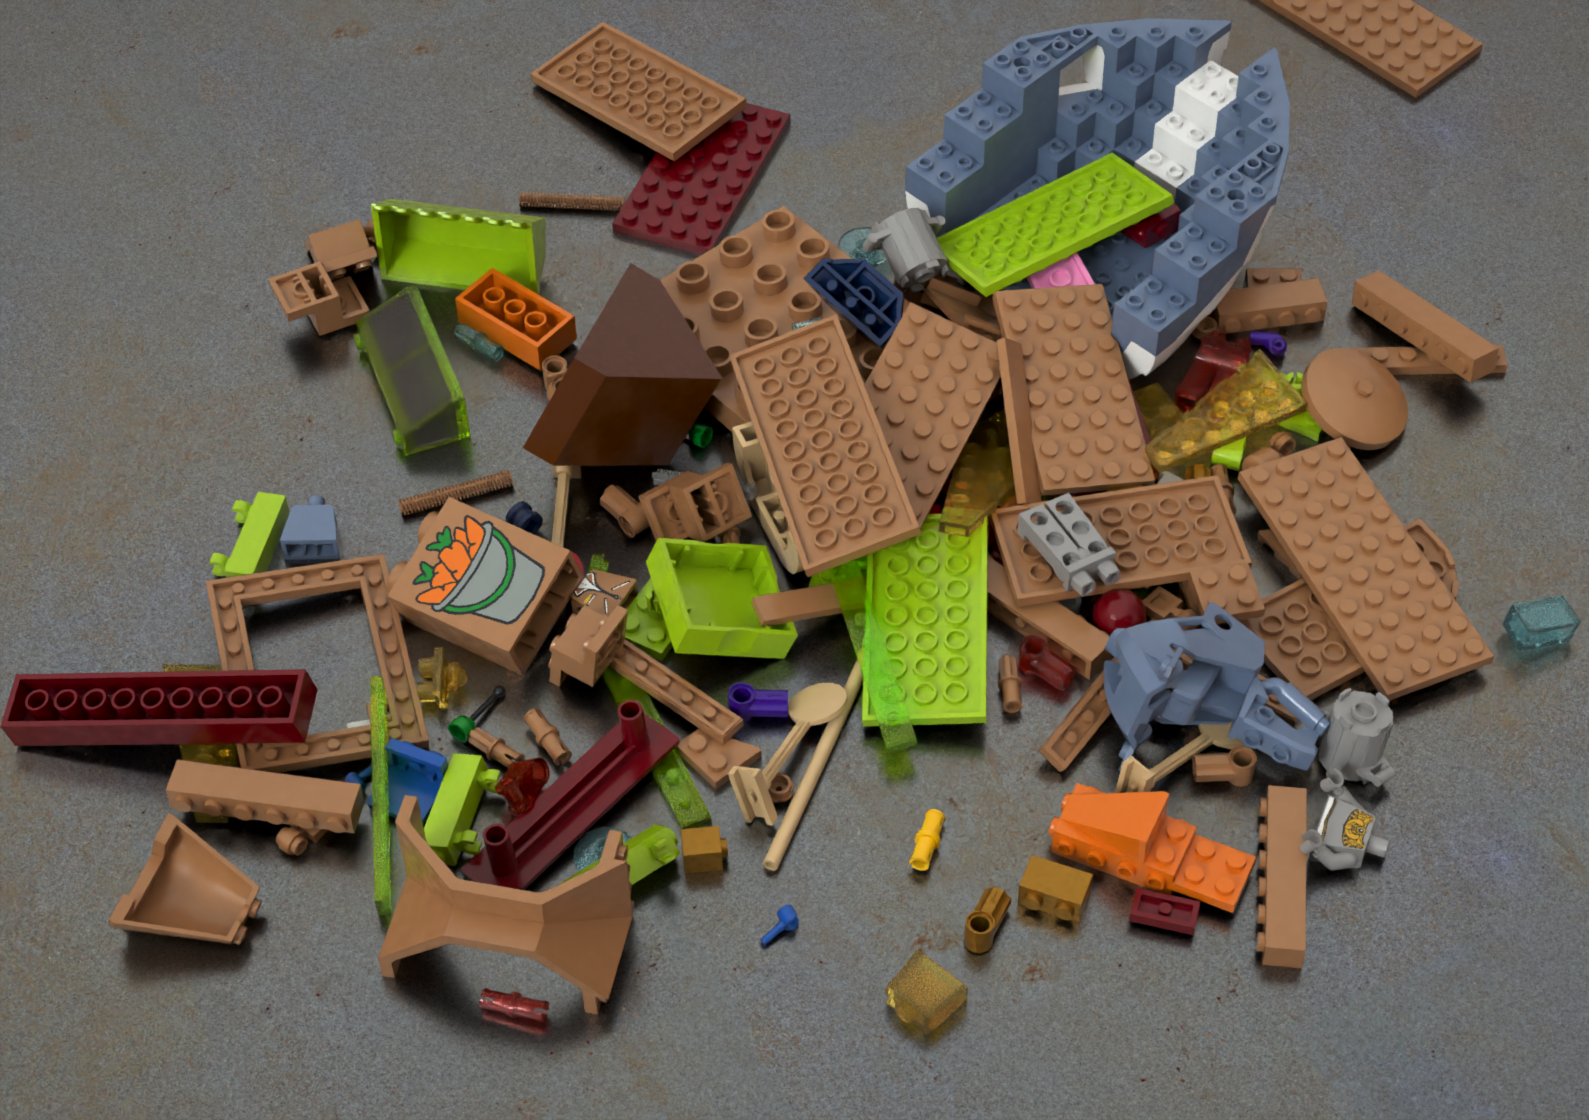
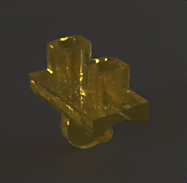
(443, 678)

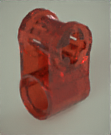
(523, 784)

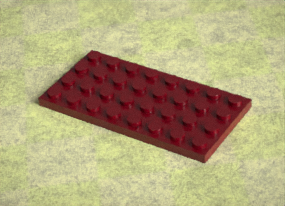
(700, 193)

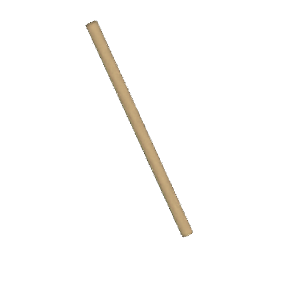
(812, 775)

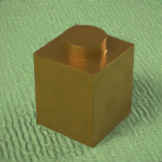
(703, 849)

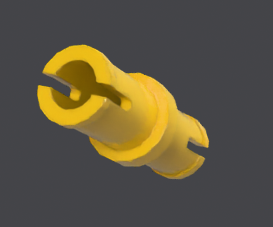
(927, 840)

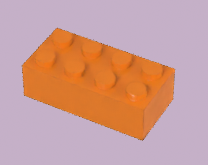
(516, 318)

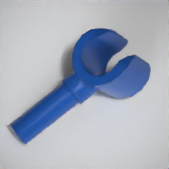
(359, 778)
(788, 921)

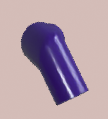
(1270, 340)

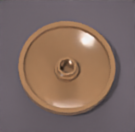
(1354, 398)

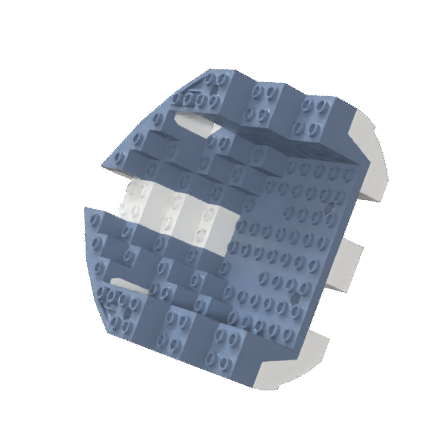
(1159, 107)

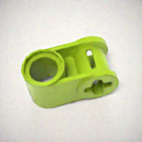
(1230, 455)

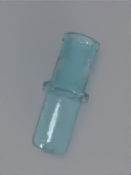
(478, 342)

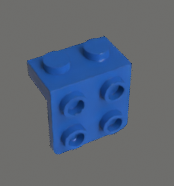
(412, 773)

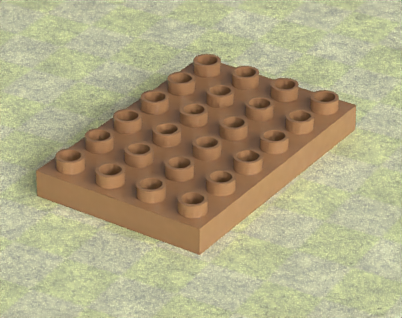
(754, 292)

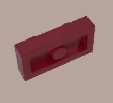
(1164, 911)

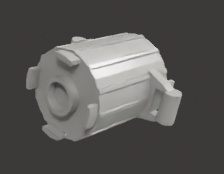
(910, 246)
(1358, 737)

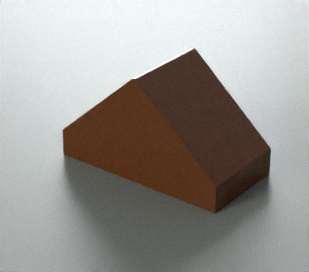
(629, 385)

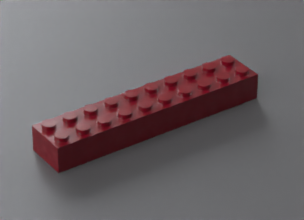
(160, 708)

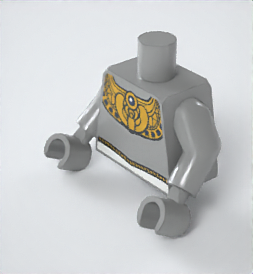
(1343, 829)

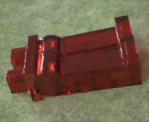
(1213, 363)

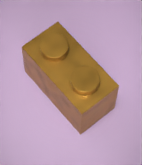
(1055, 888)

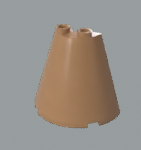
(188, 891)

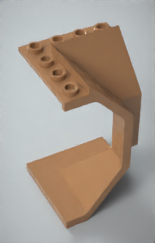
(569, 928)

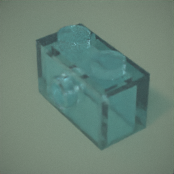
(1541, 622)

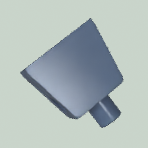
(311, 531)

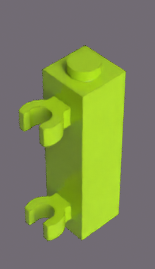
(258, 537)
(456, 806)
(646, 852)

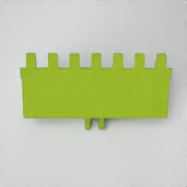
(456, 244)

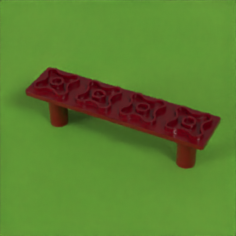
(573, 803)

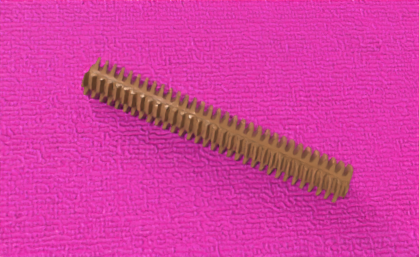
(571, 202)
(457, 491)

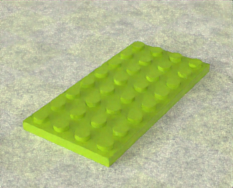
(1051, 223)
(934, 623)

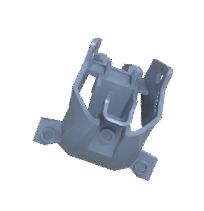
(1214, 689)

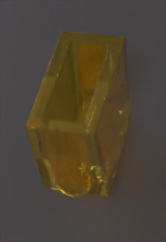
(925, 993)

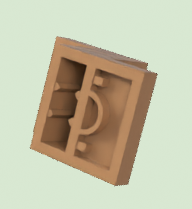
(341, 249)
(313, 294)
(696, 505)
(1227, 586)
(587, 645)

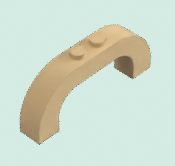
(767, 503)

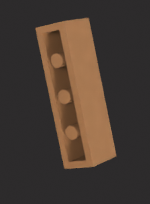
(1271, 306)

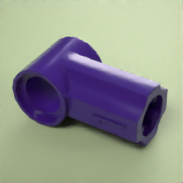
(752, 702)

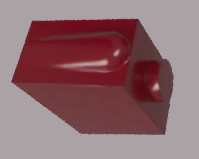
(1154, 227)

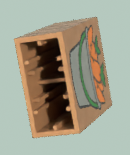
(484, 584)

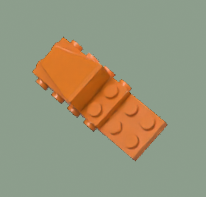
(1141, 844)

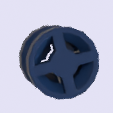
(524, 518)

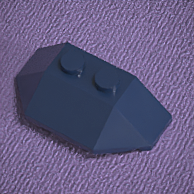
(859, 296)

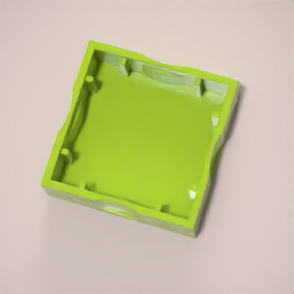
(709, 595)

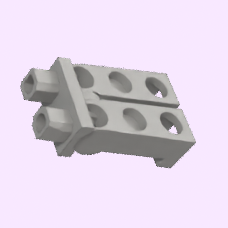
(1069, 544)

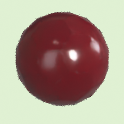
(1118, 610)

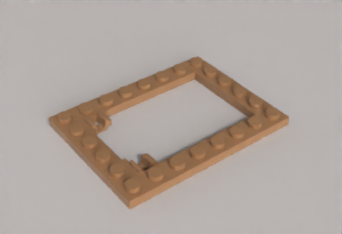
(369, 574)

